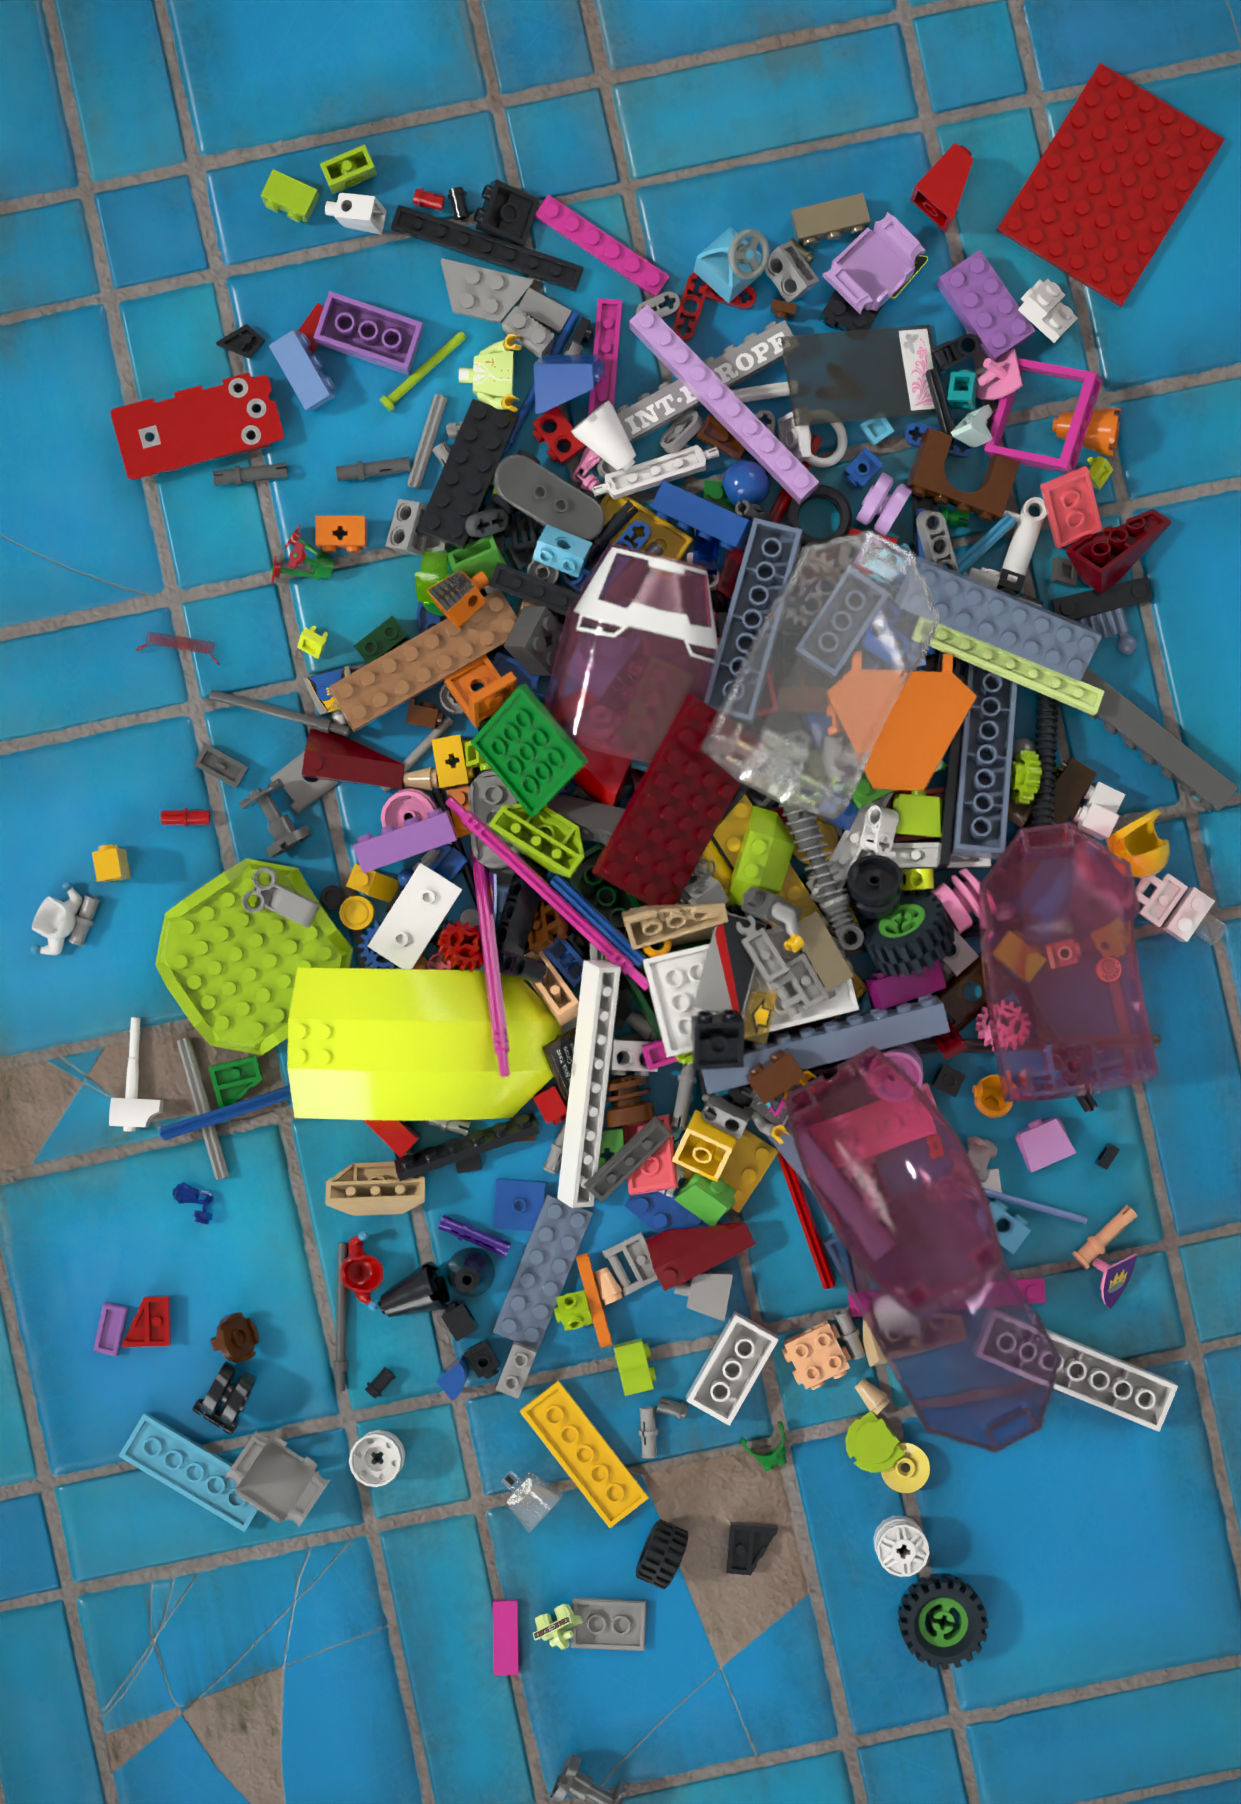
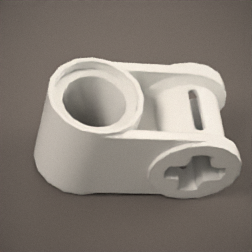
(880, 827)

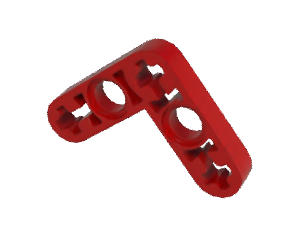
(706, 293)

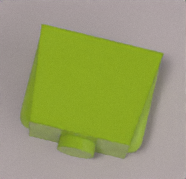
(918, 814)

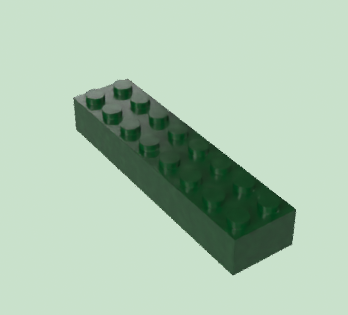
(611, 903)

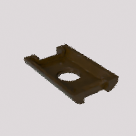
(955, 1004)

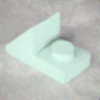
(973, 427)

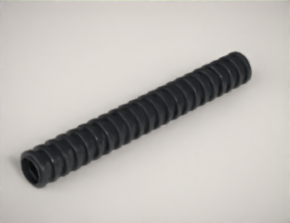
(1046, 751)

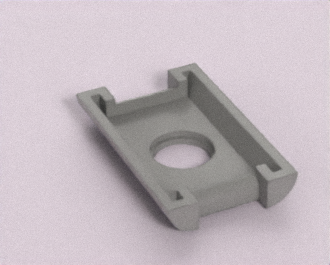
(300, 790)

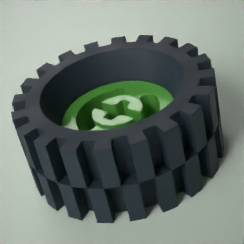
(910, 936)
(936, 1645)

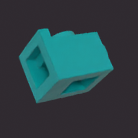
(962, 399)

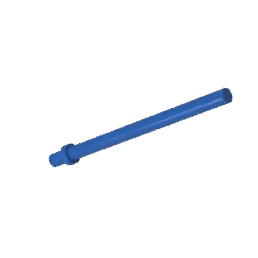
(530, 398)

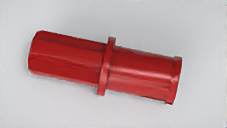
(185, 817)

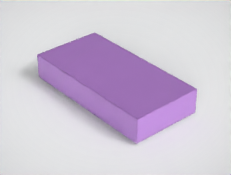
(110, 1329)

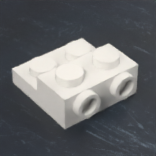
(1046, 311)

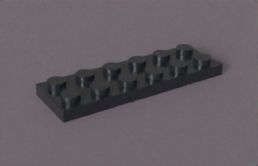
(467, 473)

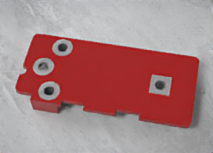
(196, 426)

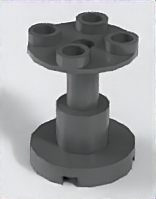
(280, 826)
(581, 1785)

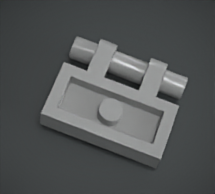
(804, 982)

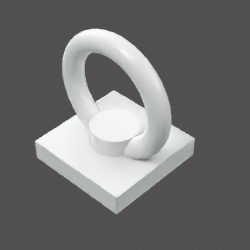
(798, 442)

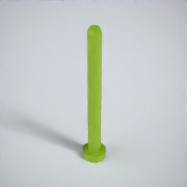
(388, 402)

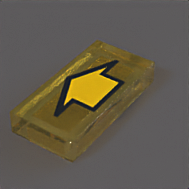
(759, 1016)

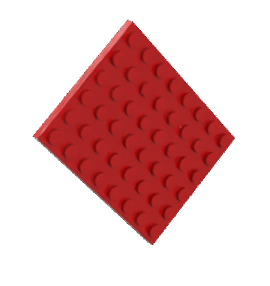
(1110, 185)

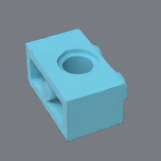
(562, 551)
(1016, 1230)

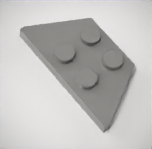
(482, 291)

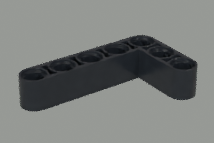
(515, 928)

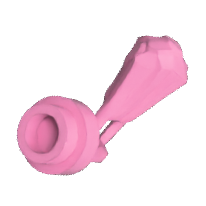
(587, 461)

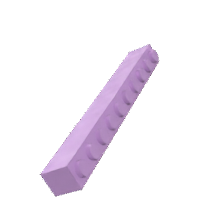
(723, 404)

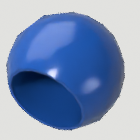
(746, 482)

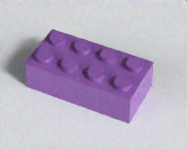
(985, 306)
(368, 333)

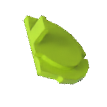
(872, 1444)

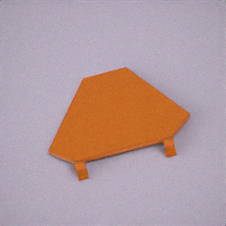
(919, 729)

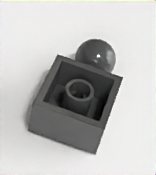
(536, 639)

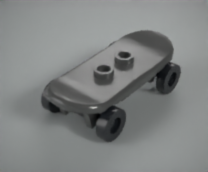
(546, 497)

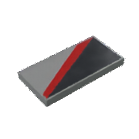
(726, 969)

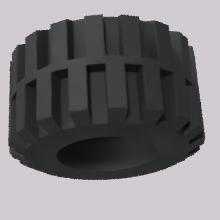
(662, 1554)

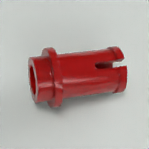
(428, 199)

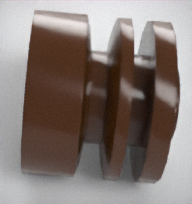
(627, 1101)

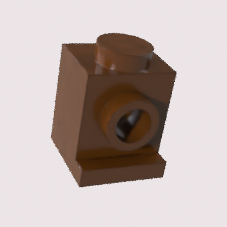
(424, 715)

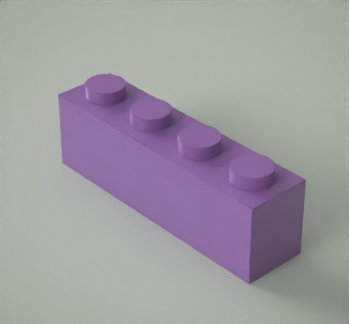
(405, 841)

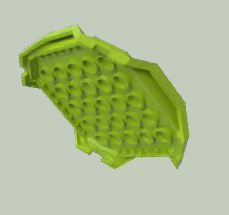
(240, 967)

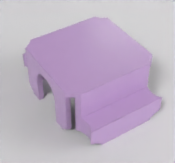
(875, 264)

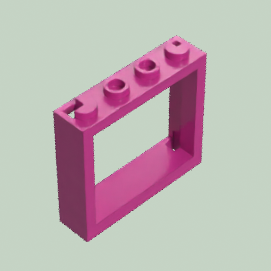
(1077, 429)

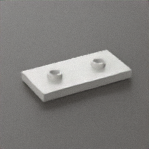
(415, 917)

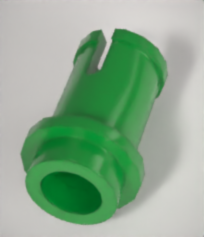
(952, 517)

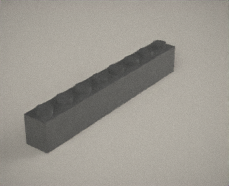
(1160, 747)

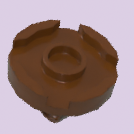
(236, 1338)

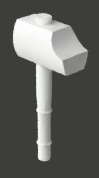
(129, 1110)

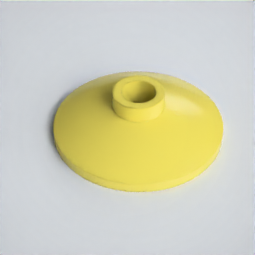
(914, 1479)

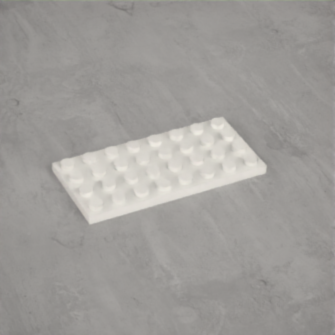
(676, 979)

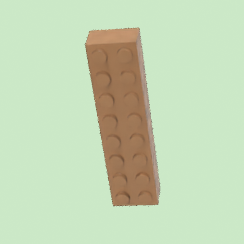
(422, 662)

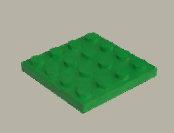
(529, 751)

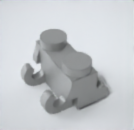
(980, 1153)

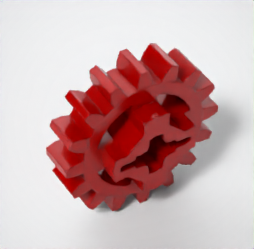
(462, 946)

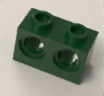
(381, 640)

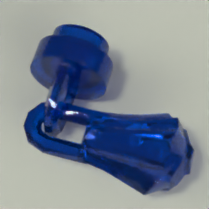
(187, 1194)

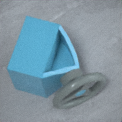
(732, 262)

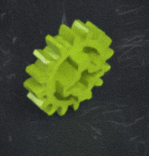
(1025, 776)

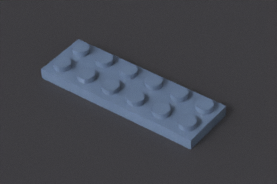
(542, 1272)

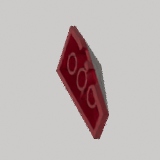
(1110, 554)

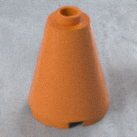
(1101, 432)

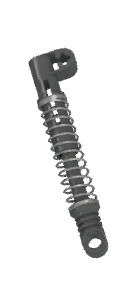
(835, 902)

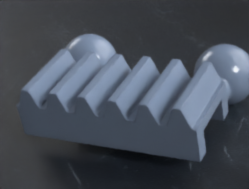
(1110, 625)

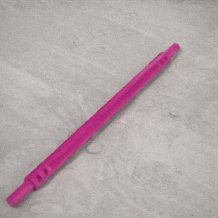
(547, 892)
(491, 965)

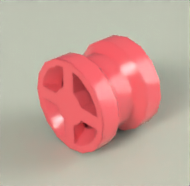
(439, 964)

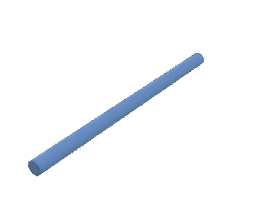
(1036, 1206)

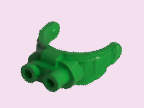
(770, 1458)

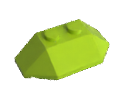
(544, 839)
(762, 856)

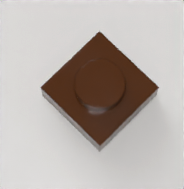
(783, 309)

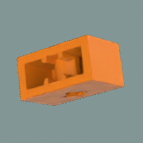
(329, 526)

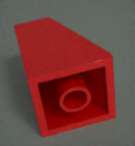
(943, 186)
(603, 776)

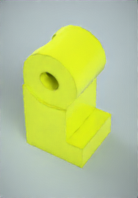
(917, 879)

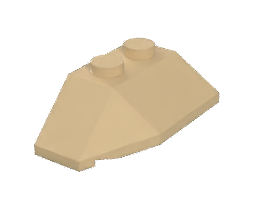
(373, 1190)

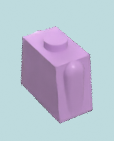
(1044, 1143)

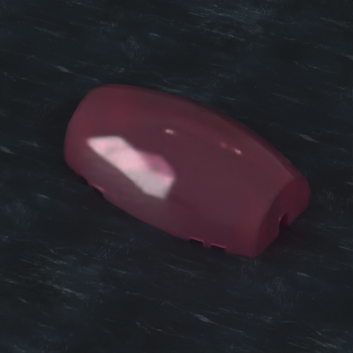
(895, 1184)

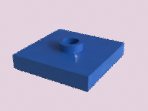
(517, 1203)

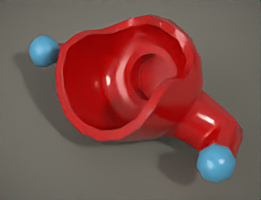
(361, 1271)

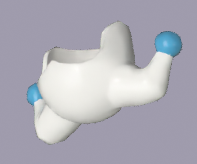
(56, 921)

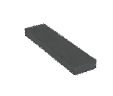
(628, 1159)

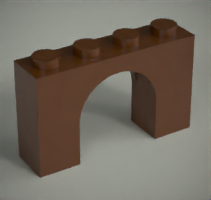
(929, 479)

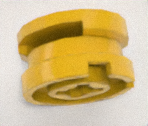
(357, 912)

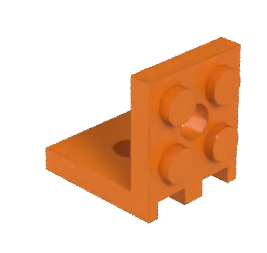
(486, 700)

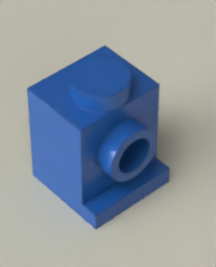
(860, 479)

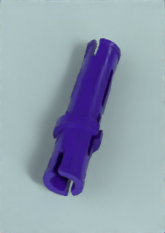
(473, 1235)

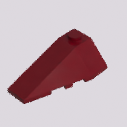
(347, 761)
(686, 1253)

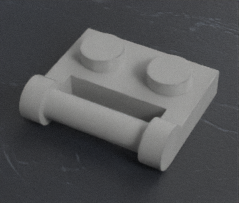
(638, 1257)

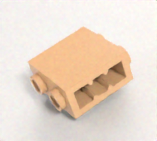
(816, 1355)

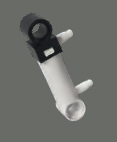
(1020, 548)

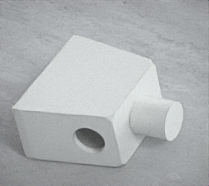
(358, 212)

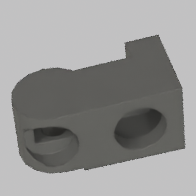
(726, 1116)

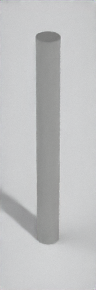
(424, 745)

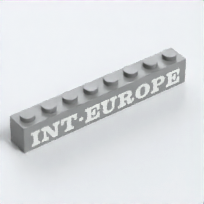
(731, 368)

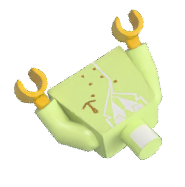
(494, 374)

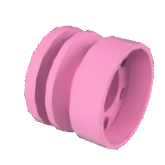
(960, 900)

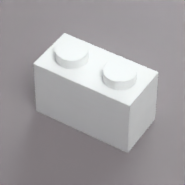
(1187, 914)

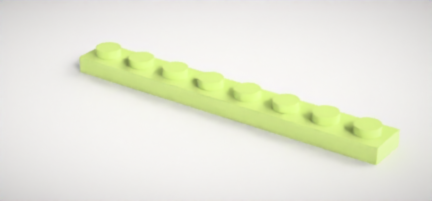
(1018, 669)

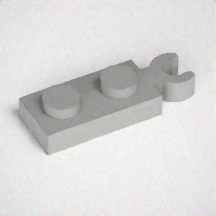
(762, 951)

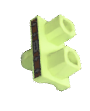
(548, 1629)

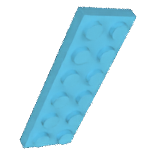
(187, 1469)

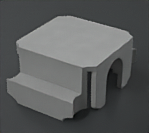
(276, 1479)

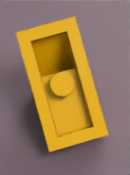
(373, 884)

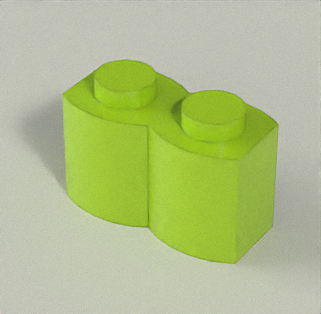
(633, 1366)

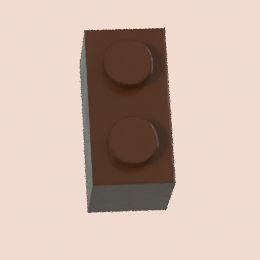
(775, 1075)

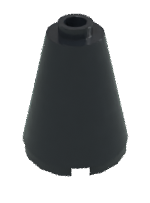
(475, 1264)
(416, 1293)

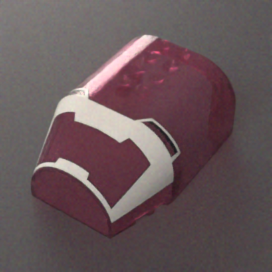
(632, 652)

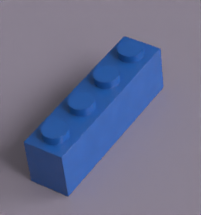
(701, 515)

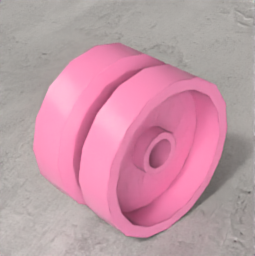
(406, 801)

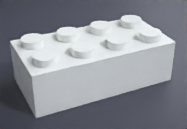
(731, 1368)

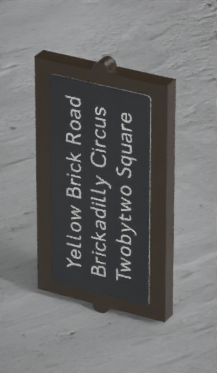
(560, 1058)

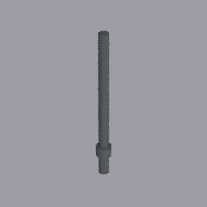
(324, 724)
(340, 1365)

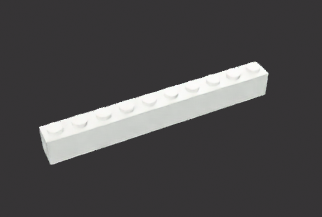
(588, 1081)

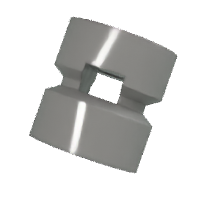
(544, 572)

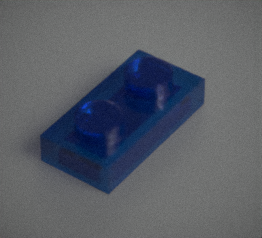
(706, 553)

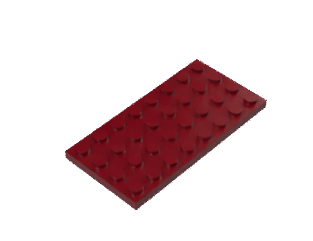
(670, 813)

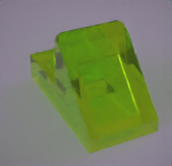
(432, 571)

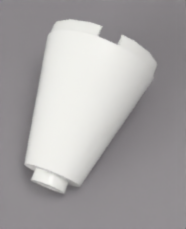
(606, 437)

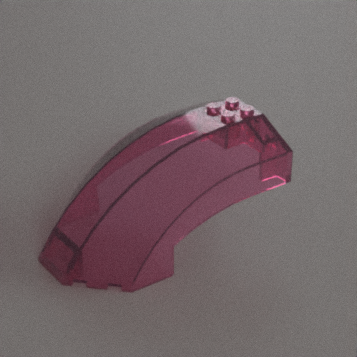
(1063, 968)

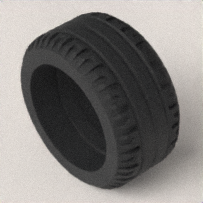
(837, 499)

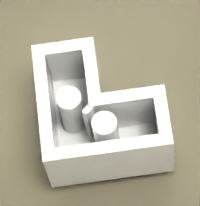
(1099, 811)

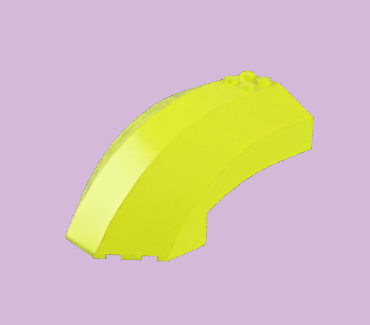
(412, 1045)

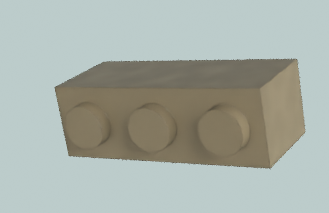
(830, 219)
(823, 951)

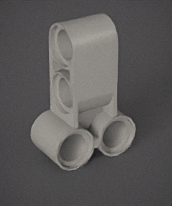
(281, 900)

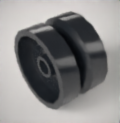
(874, 886)
(226, 1392)

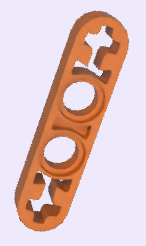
(593, 1299)

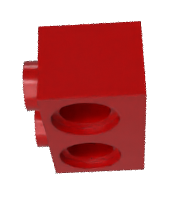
(561, 434)

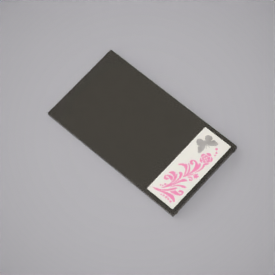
(859, 374)

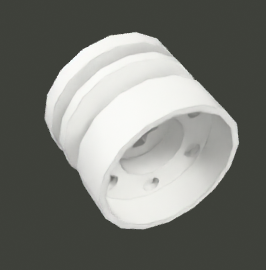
(362, 1458)
(890, 1537)

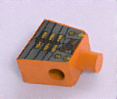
(459, 596)

